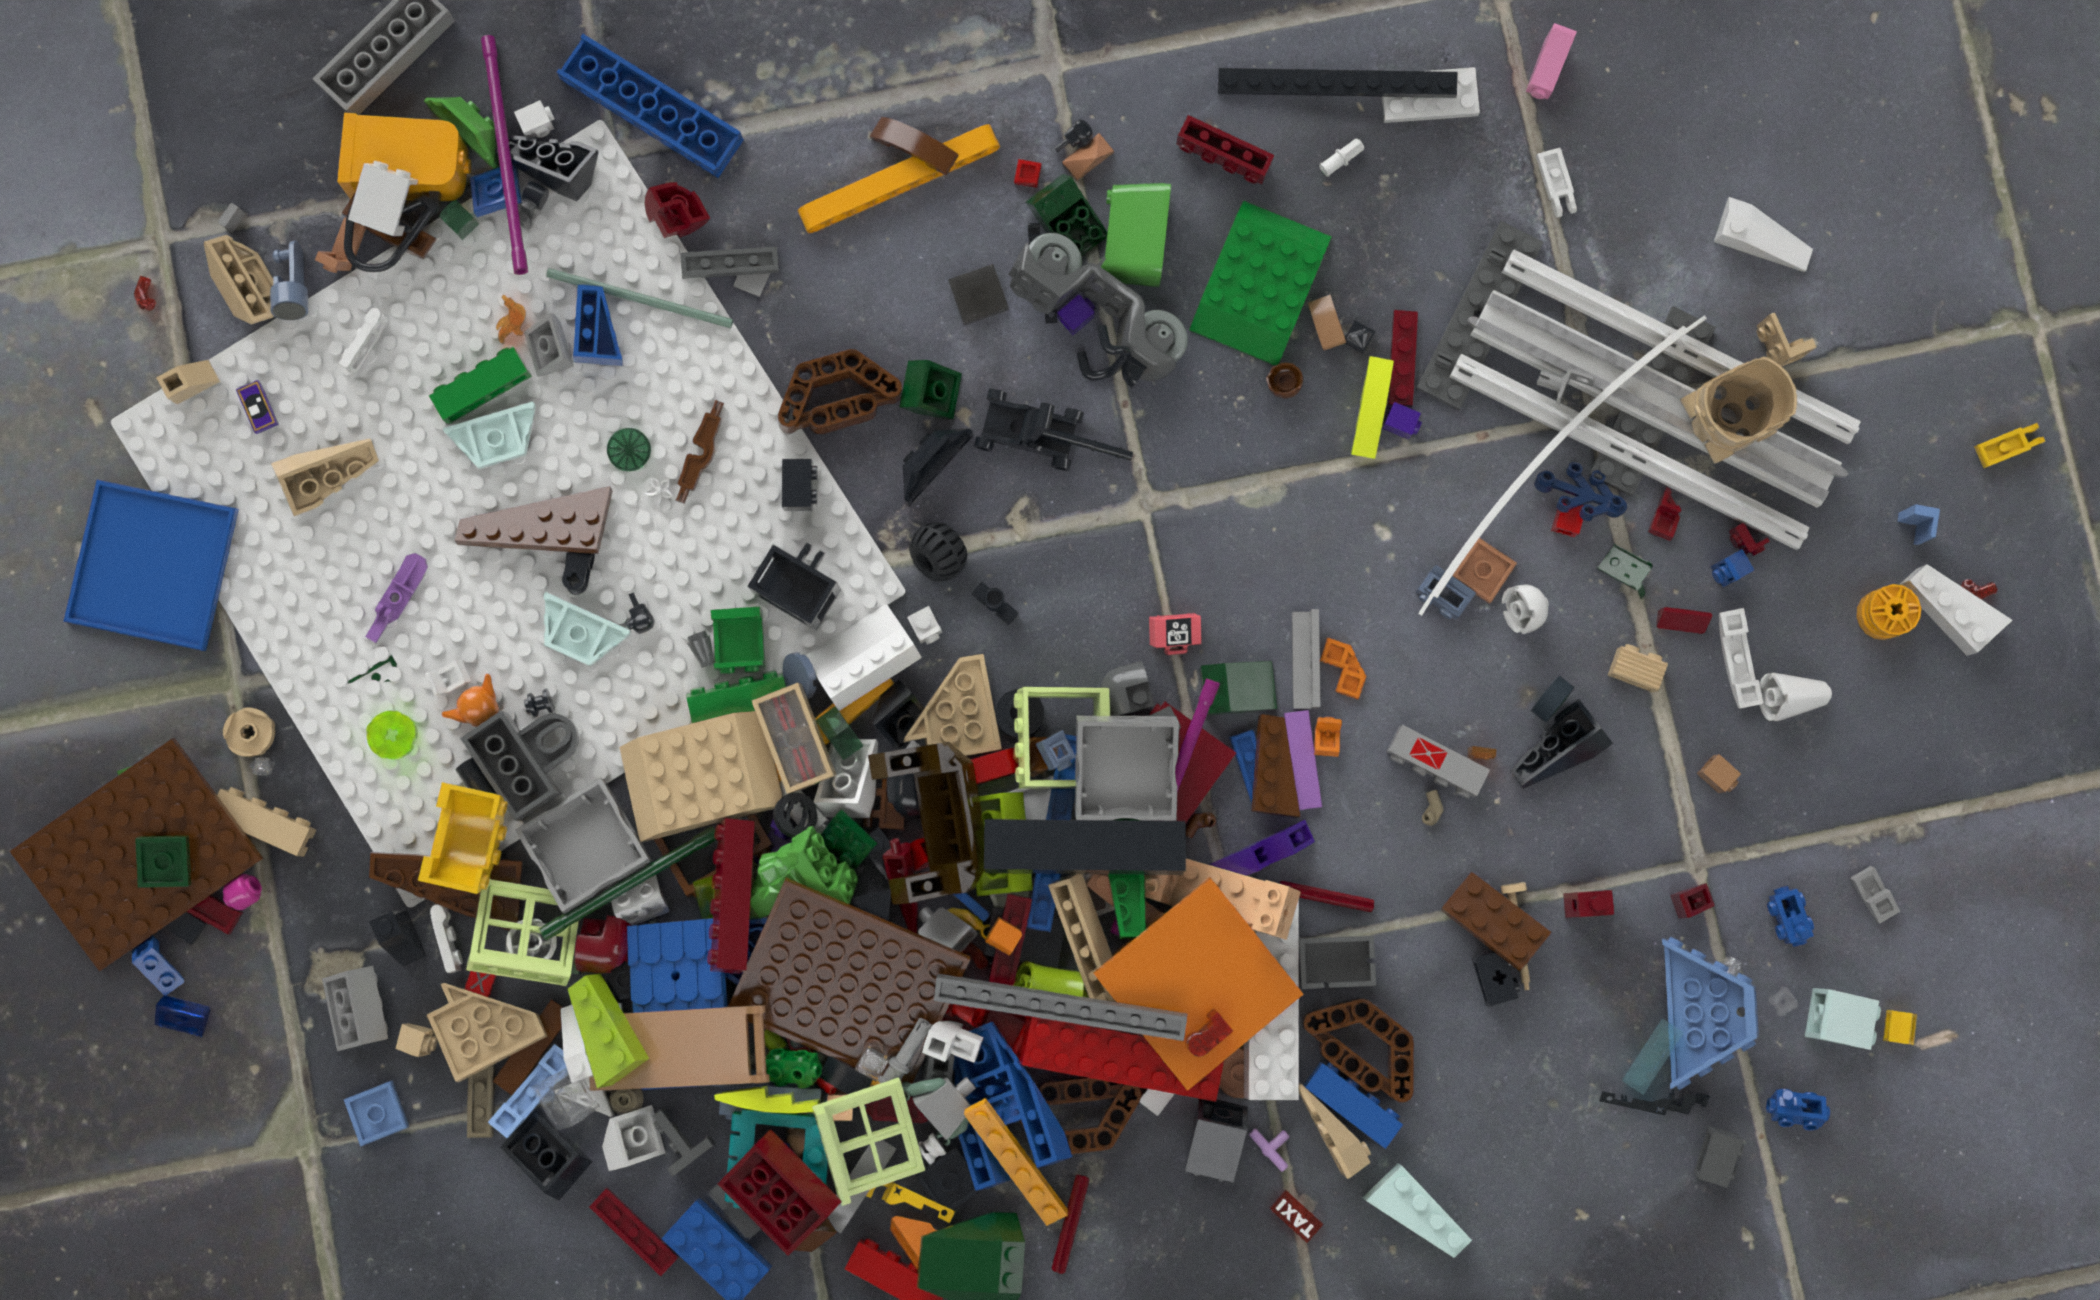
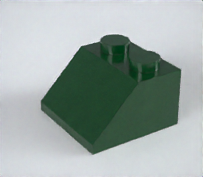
(930, 389)

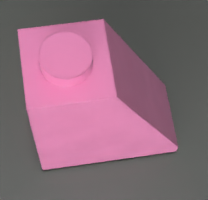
(1550, 61)

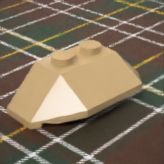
(240, 278)

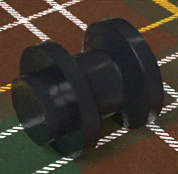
(541, 702)

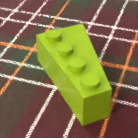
(605, 1031)

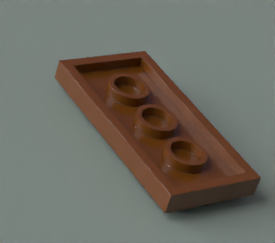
(1496, 921)

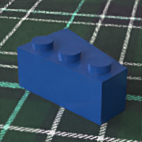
(594, 332)

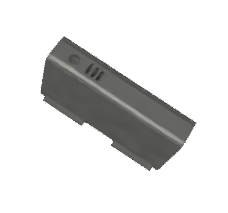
(735, 1216)

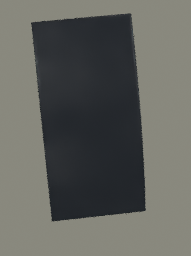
(844, 1076)

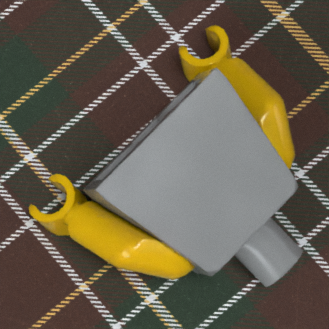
(951, 927)

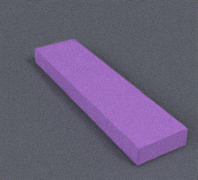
(1303, 759)

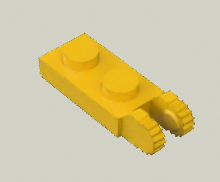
(2007, 446)

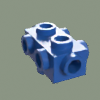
(1793, 922)
(1789, 1108)

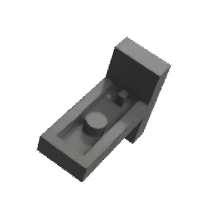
(679, 1142)

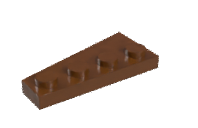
(1273, 772)

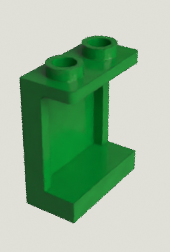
(738, 639)

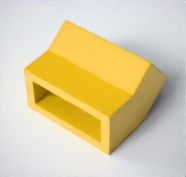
(1900, 1027)

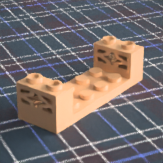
(1261, 903)

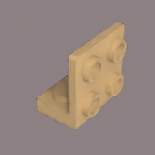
(1776, 343)

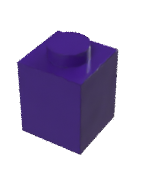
(1076, 314)
(1402, 421)

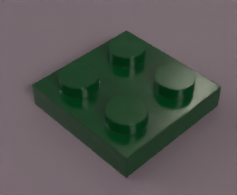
(847, 840)
(163, 861)

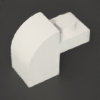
(950, 1038)

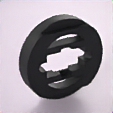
(783, 823)

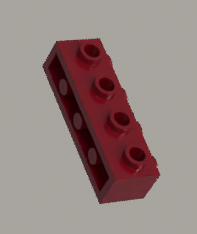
(1225, 150)

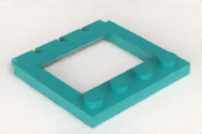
(745, 1123)

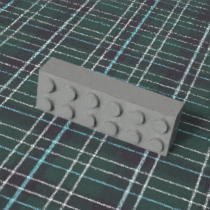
(382, 52)

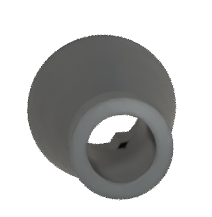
(701, 647)

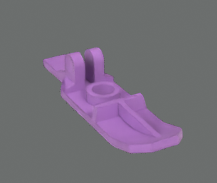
(405, 585)

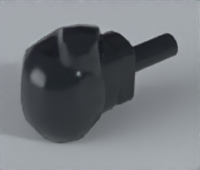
(1078, 135)
(641, 618)

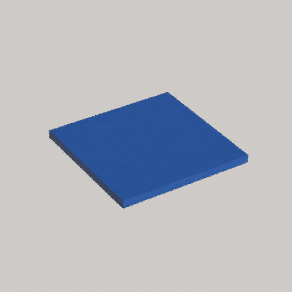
(151, 565)

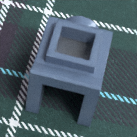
(1056, 751)

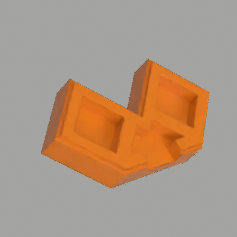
(1352, 674)

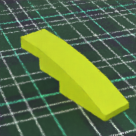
(1372, 407)
(759, 1100)

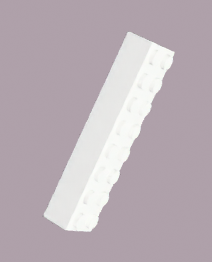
(1273, 1052)

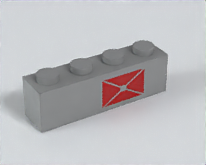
(1438, 761)

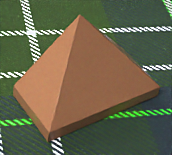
(1089, 157)

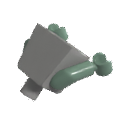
(942, 1104)

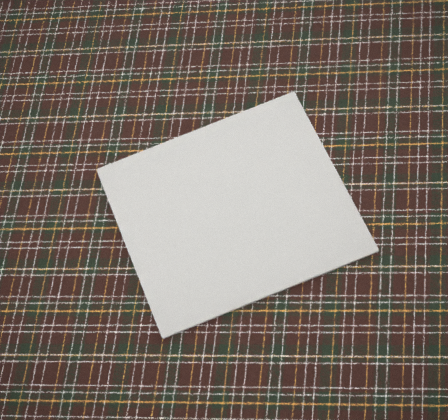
(312, 580)

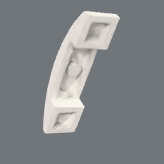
(1738, 658)

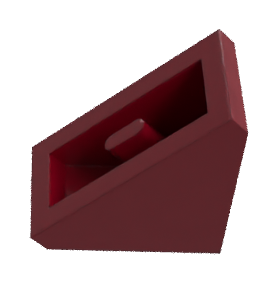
(1692, 901)

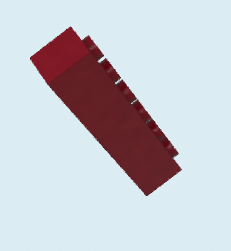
(731, 896)

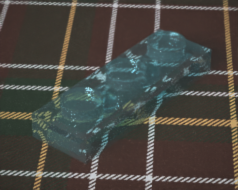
(1653, 1056)

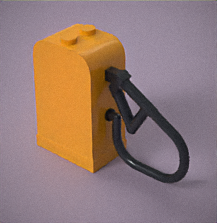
(423, 147)

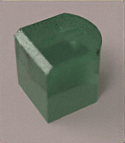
(458, 219)

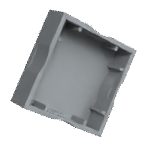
(1126, 767)
(584, 845)

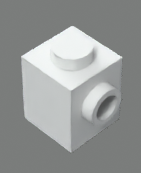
(535, 120)

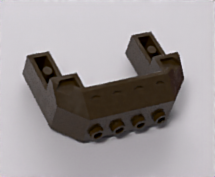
(948, 816)

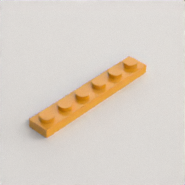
(1016, 1162)

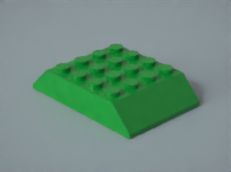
(1260, 283)

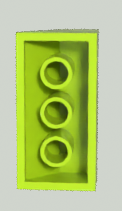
(1003, 806)

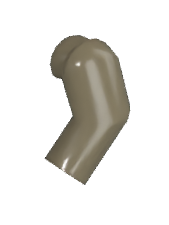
(1434, 809)

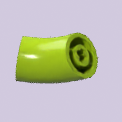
(1050, 979)

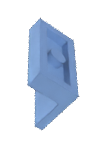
(1925, 520)

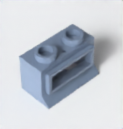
(1446, 609)

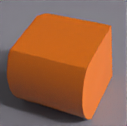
(1004, 936)

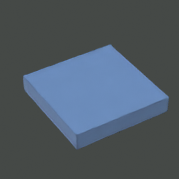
(376, 1113)

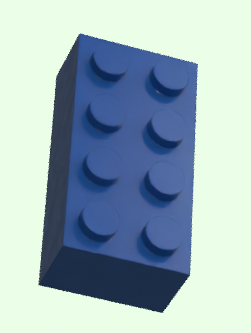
(716, 1251)

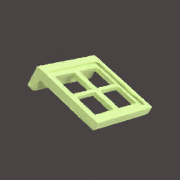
(519, 964)
(834, 1149)

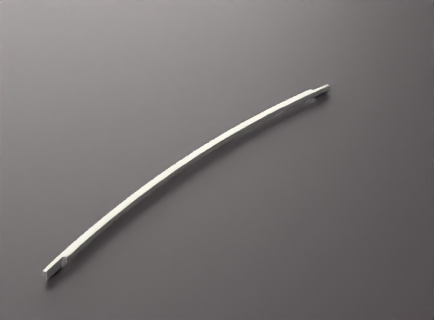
(1548, 450)

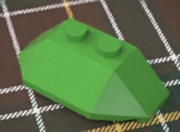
(474, 130)

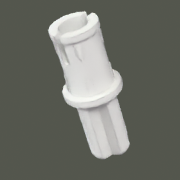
(1341, 157)

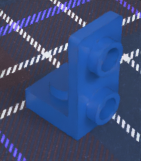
(155, 966)

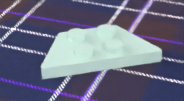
(495, 436)
(578, 631)

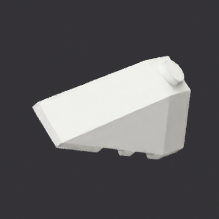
(1755, 233)

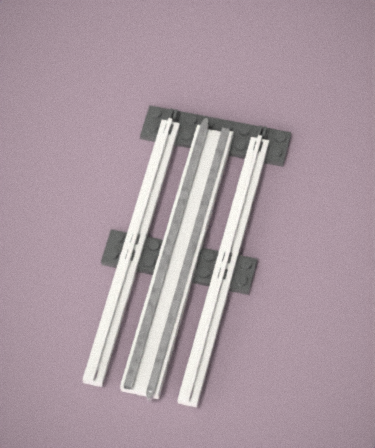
(1646, 401)

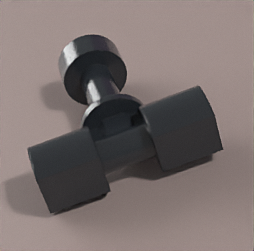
(995, 602)

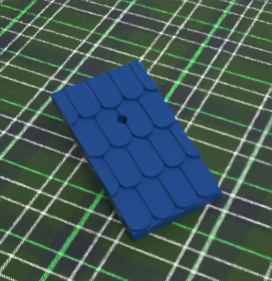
(672, 968)

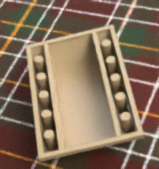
(700, 775)

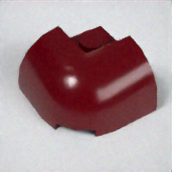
(675, 209)
(601, 945)

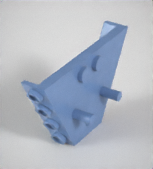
(1705, 1006)

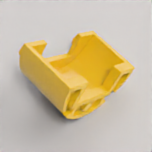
(465, 839)

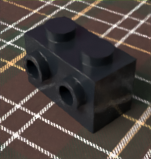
(798, 484)

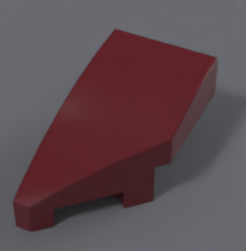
(1665, 517)

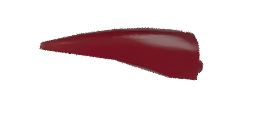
(898, 864)

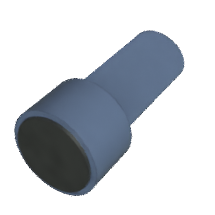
(290, 297)

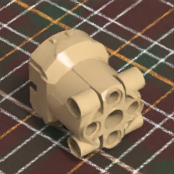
(1758, 381)

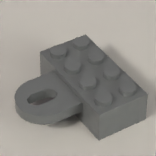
(518, 761)

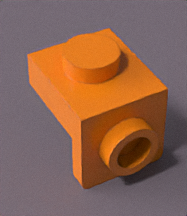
(1327, 736)

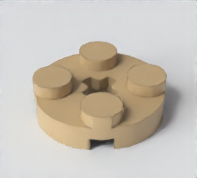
(256, 744)

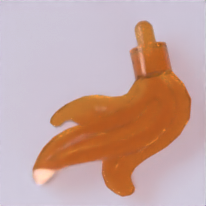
(512, 321)

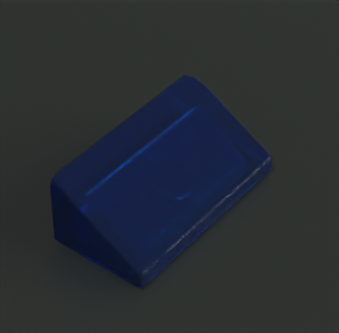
(182, 1015)

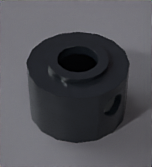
(1005, 721)

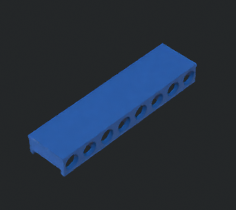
(651, 106)

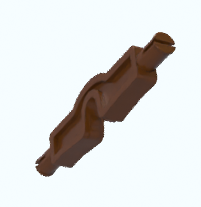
(696, 464)

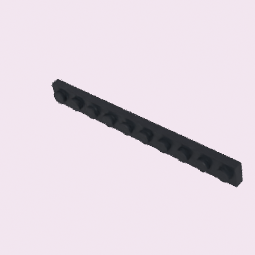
(1337, 82)

